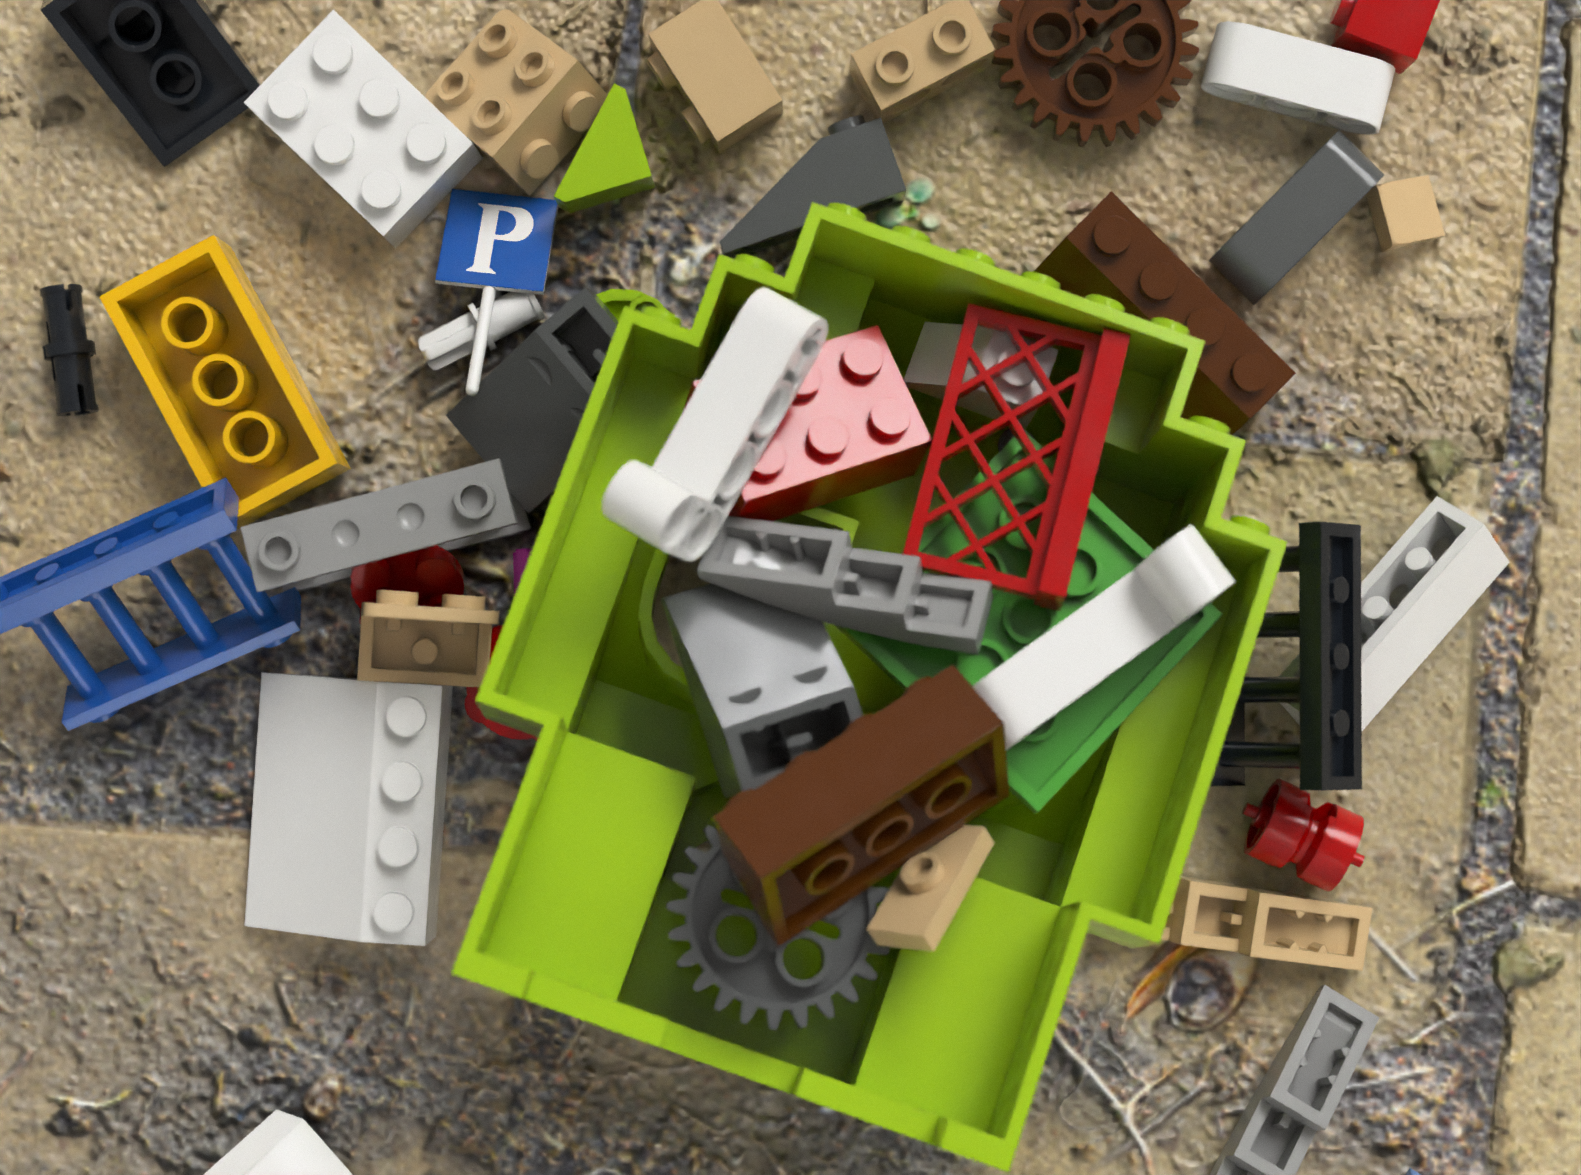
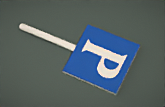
(495, 246)

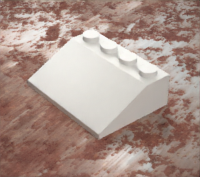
(348, 808)

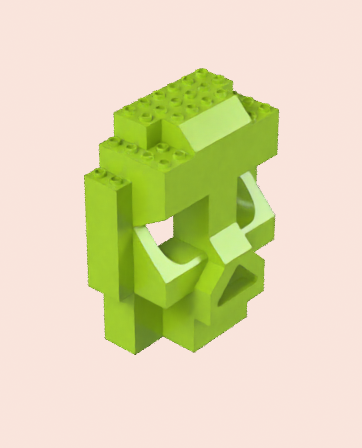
(626, 780)

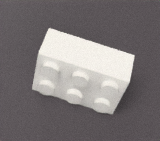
(364, 128)

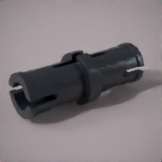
(69, 350)

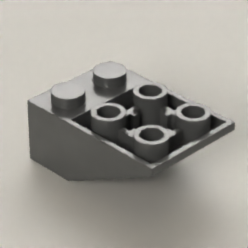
(538, 397)
(759, 682)

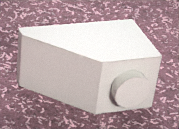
(934, 358)

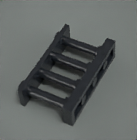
(1328, 669)

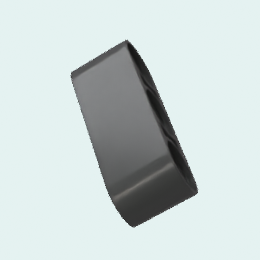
(1296, 217)

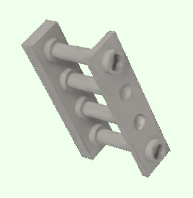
(330, 539)

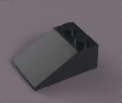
(159, 65)

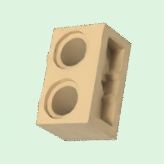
(921, 59)

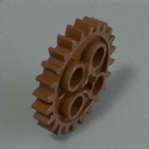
(1129, 84)

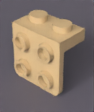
(518, 98)
(424, 642)

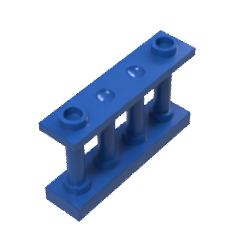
(146, 548)

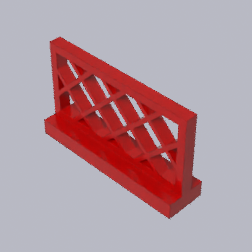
(1074, 467)

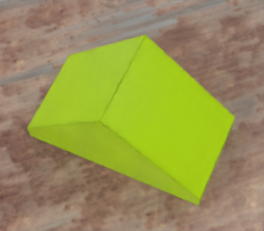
(609, 159)

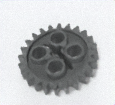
(760, 975)

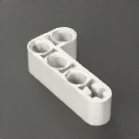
(721, 431)
(1104, 634)

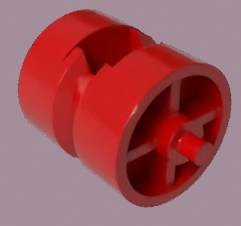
(1315, 839)

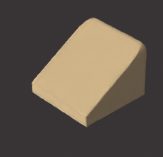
(1405, 213)

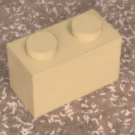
(713, 74)

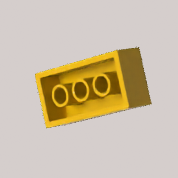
(224, 379)

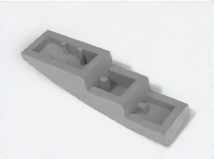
(846, 586)
(1299, 1088)

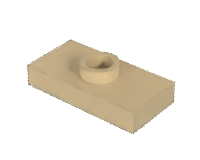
(930, 891)

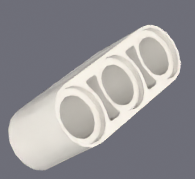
(1298, 78)

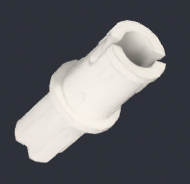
(457, 337)

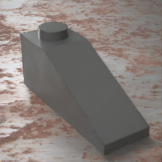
(845, 168)

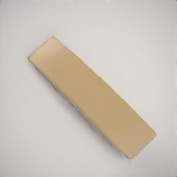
(1268, 924)

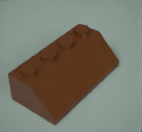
(1124, 260)
(865, 802)

